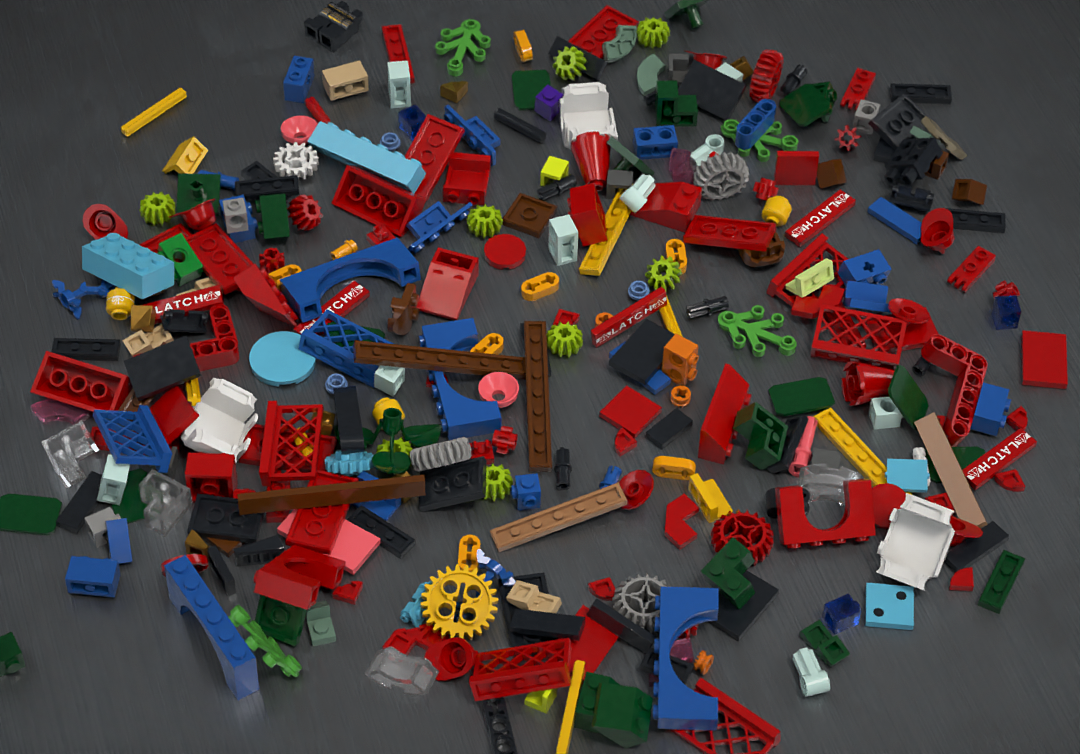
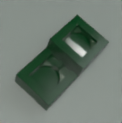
(823, 644)

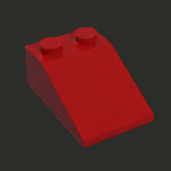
(671, 205)

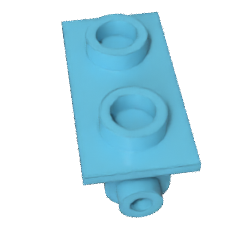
(412, 610)

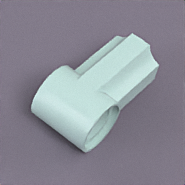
(713, 143)
(637, 193)
(812, 679)

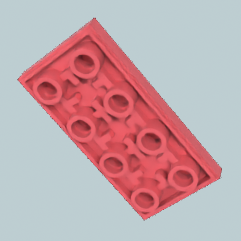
(352, 543)

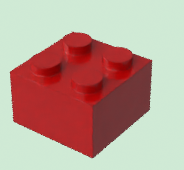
(587, 214)
(211, 474)

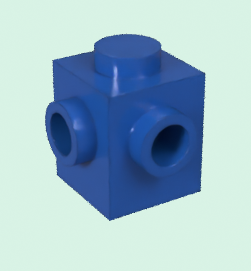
(527, 491)

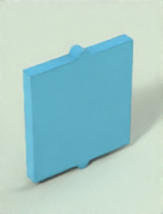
(908, 474)

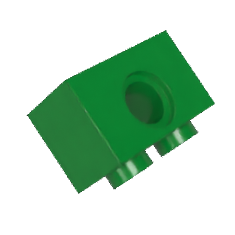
(178, 248)

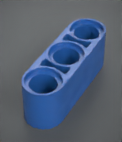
(755, 124)

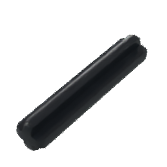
(520, 125)

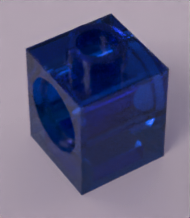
(410, 121)
(1006, 312)
(834, 615)

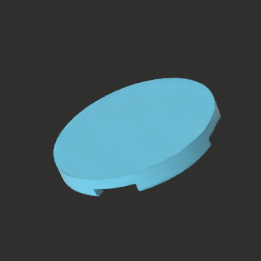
(279, 361)

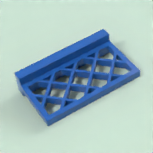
(337, 356)
(149, 435)

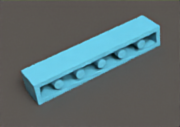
(362, 153)

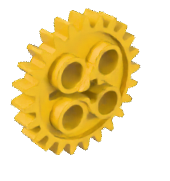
(479, 607)

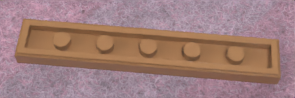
(949, 470)
(558, 517)

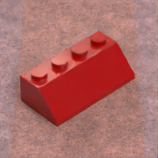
(377, 200)
(80, 384)
(718, 425)

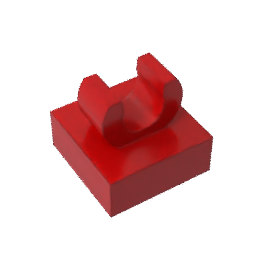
(379, 235)
(481, 449)

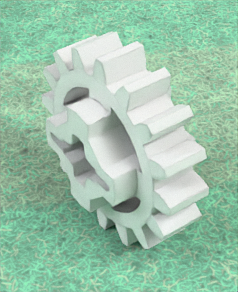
(296, 160)

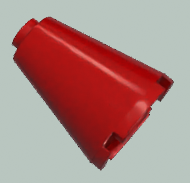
(592, 157)
(865, 382)

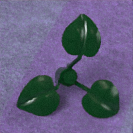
(391, 424)

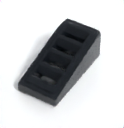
(259, 552)

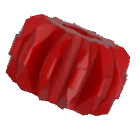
(305, 212)

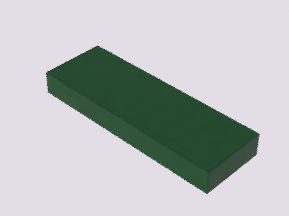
(1001, 581)

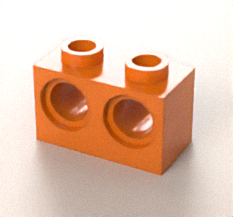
(680, 360)

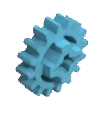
(349, 464)

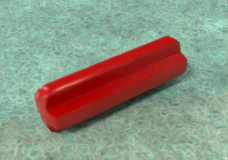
(316, 110)

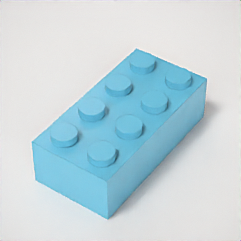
(128, 265)

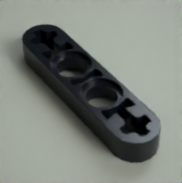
(504, 735)

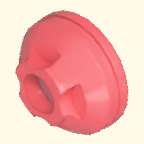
(296, 127)
(499, 384)

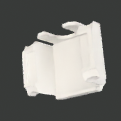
(585, 110)
(222, 420)
(916, 542)

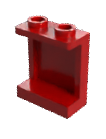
(467, 179)

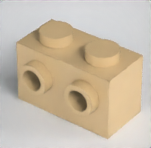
(345, 80)

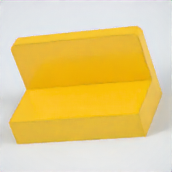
(186, 157)
(708, 498)

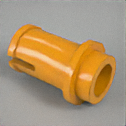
(347, 248)

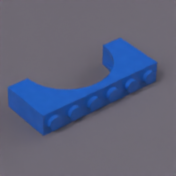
(385, 259)
(460, 414)
(191, 593)
(677, 704)

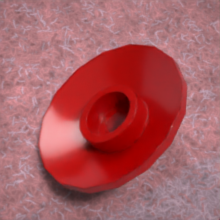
(908, 311)
(636, 487)

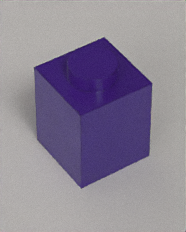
(548, 102)

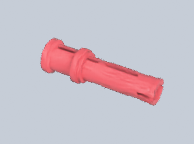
(803, 452)

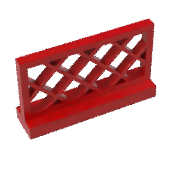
(802, 262)
(848, 353)
(272, 438)
(493, 683)
(739, 716)

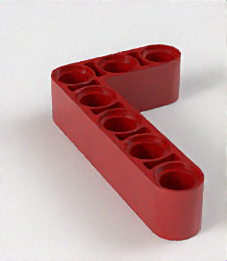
(224, 347)
(971, 370)

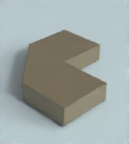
(937, 132)

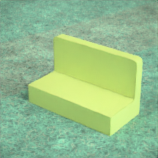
(812, 278)

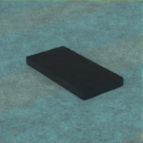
(519, 639)

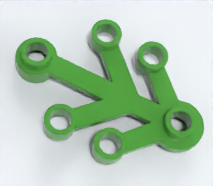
(469, 29)
(787, 143)
(732, 322)
(258, 639)

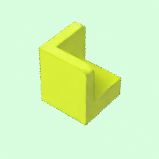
(555, 169)
(541, 700)

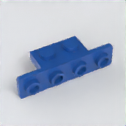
(476, 133)
(431, 222)

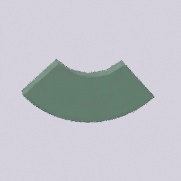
(621, 44)
(648, 74)

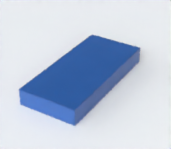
(119, 540)

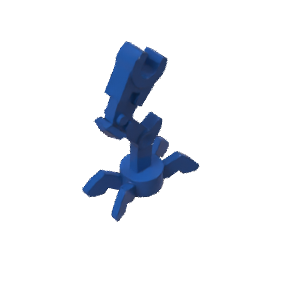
(70, 299)
(493, 569)

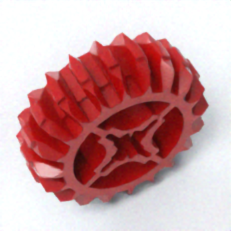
(766, 75)
(745, 529)

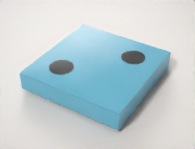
(889, 606)

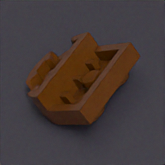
(760, 258)
(404, 311)

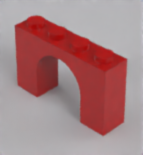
(856, 521)
(297, 575)

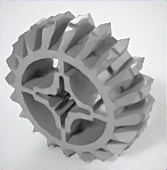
(721, 176)
(440, 454)
(630, 597)

